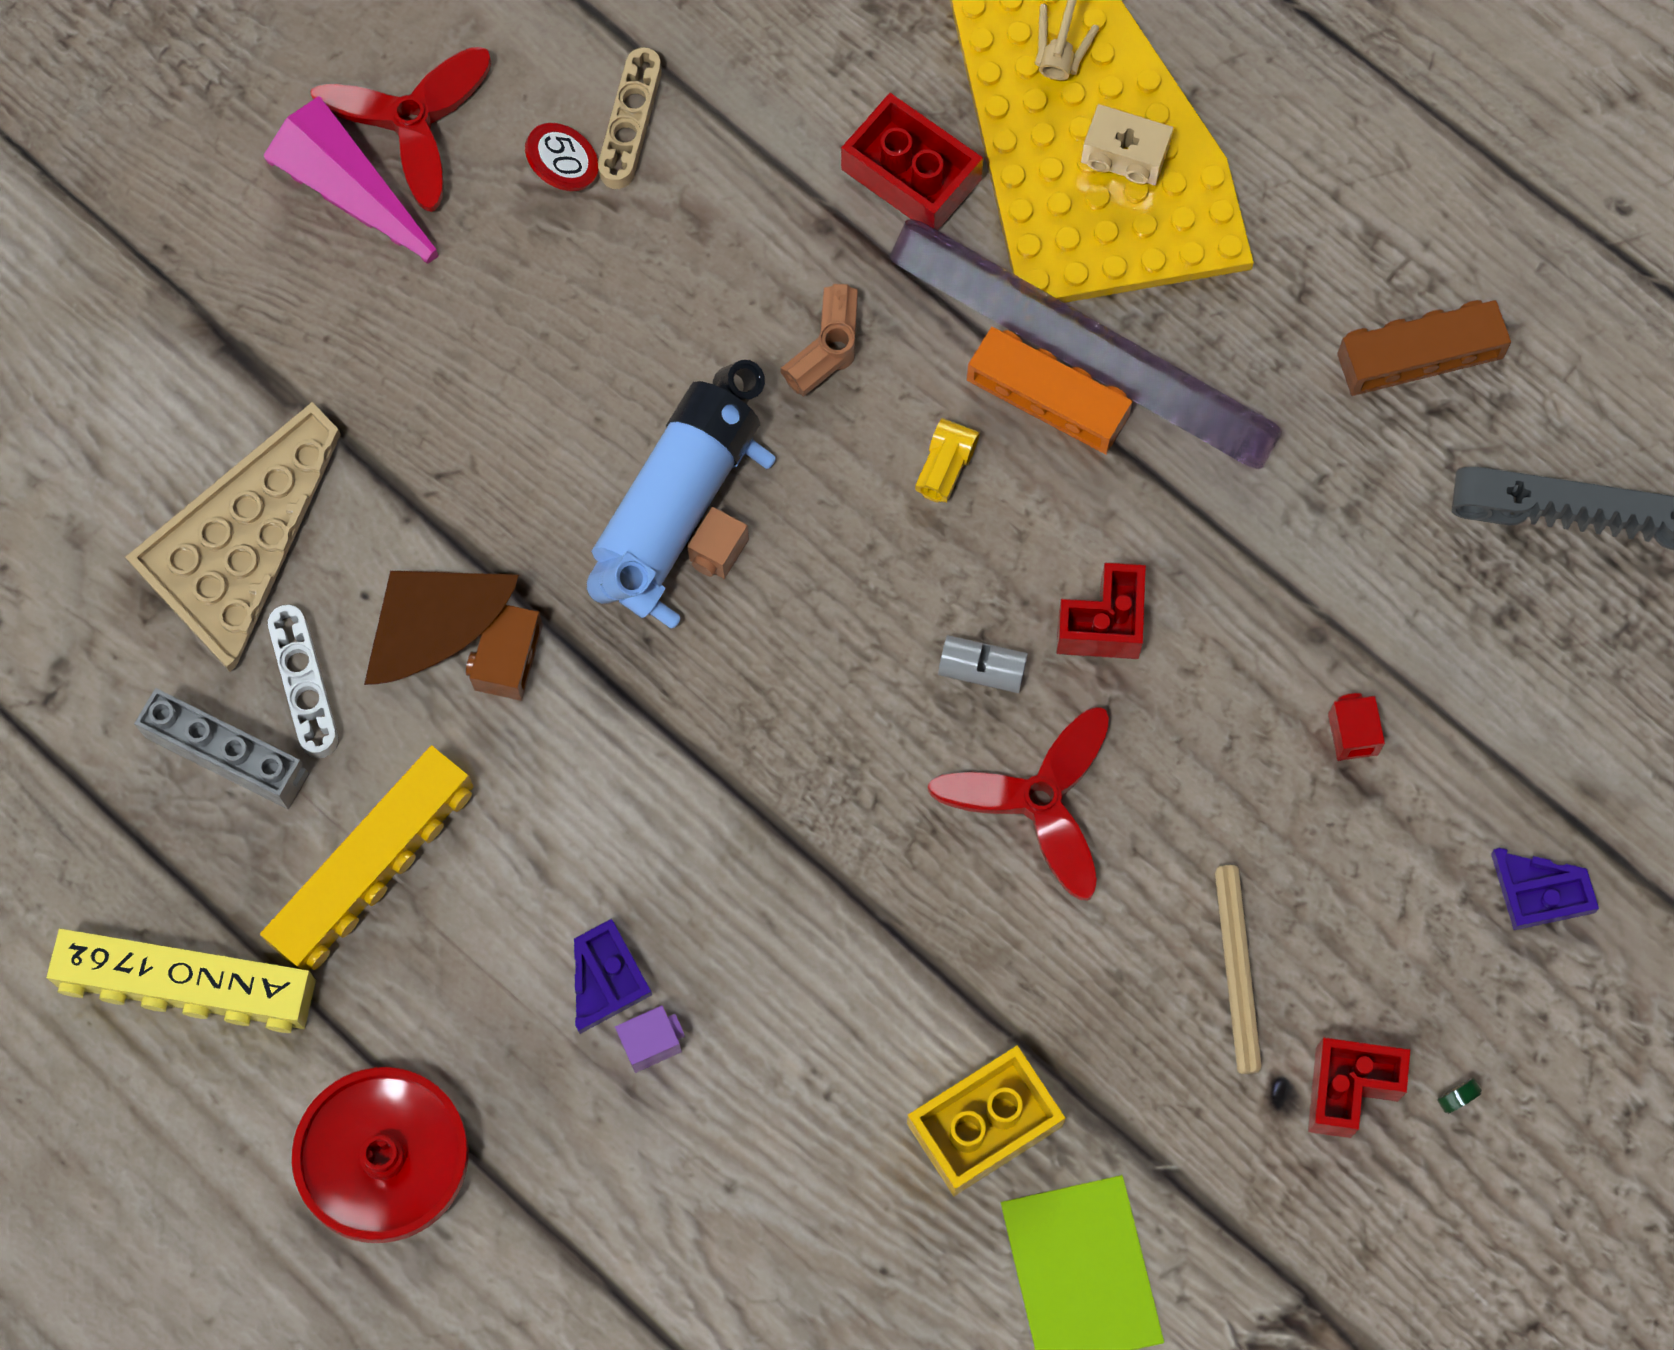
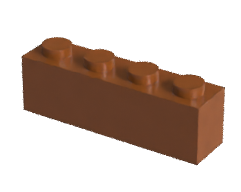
(1423, 347)

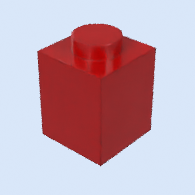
(1356, 727)

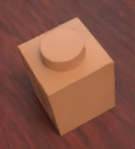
(717, 543)

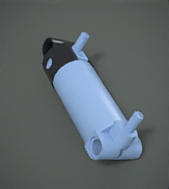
(674, 490)

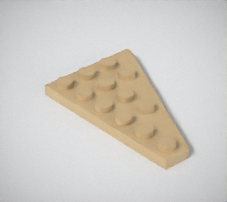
(230, 541)

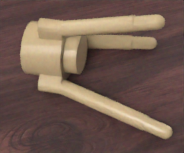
(1057, 58)

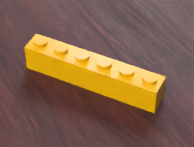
(368, 860)

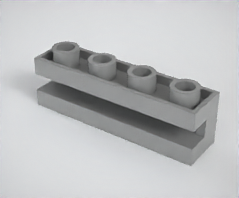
(221, 748)

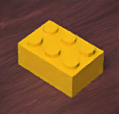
(985, 1120)

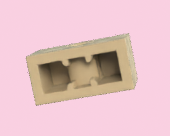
(1144, 138)

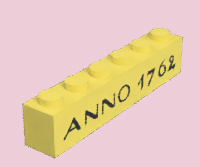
(181, 979)

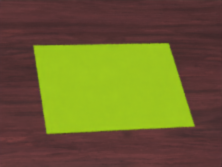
(1082, 1268)

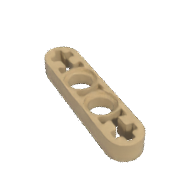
(629, 118)

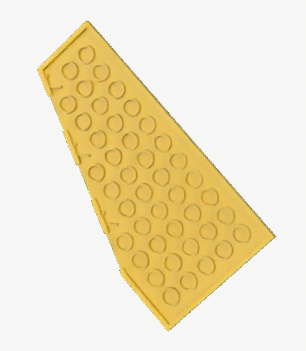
(1061, 220)

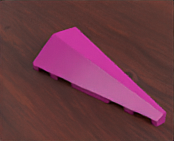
(325, 157)

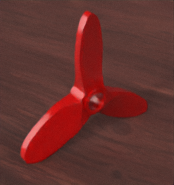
(431, 100)
(1054, 826)

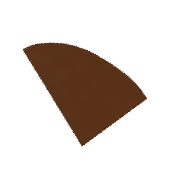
(432, 618)

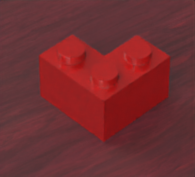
(1109, 625)
(1346, 1074)

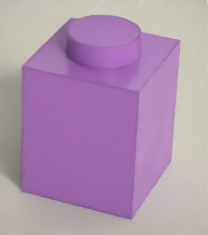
(650, 1038)

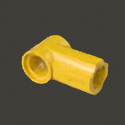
(949, 451)

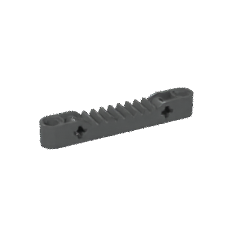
(1489, 498)

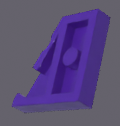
(1542, 891)
(605, 976)

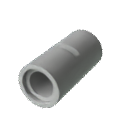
(982, 664)

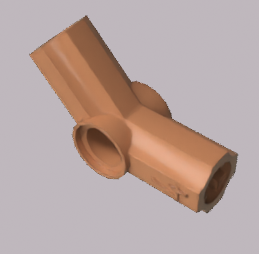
(837, 325)

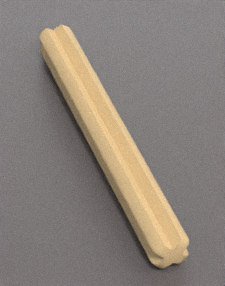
(1238, 969)

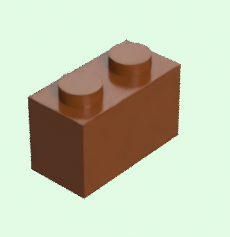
(506, 653)

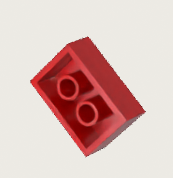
(911, 162)

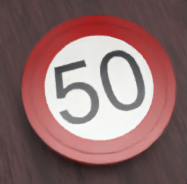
(561, 156)

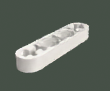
(298, 682)

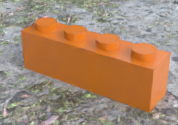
(1049, 389)

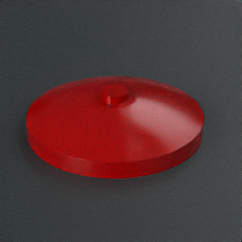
(380, 1155)

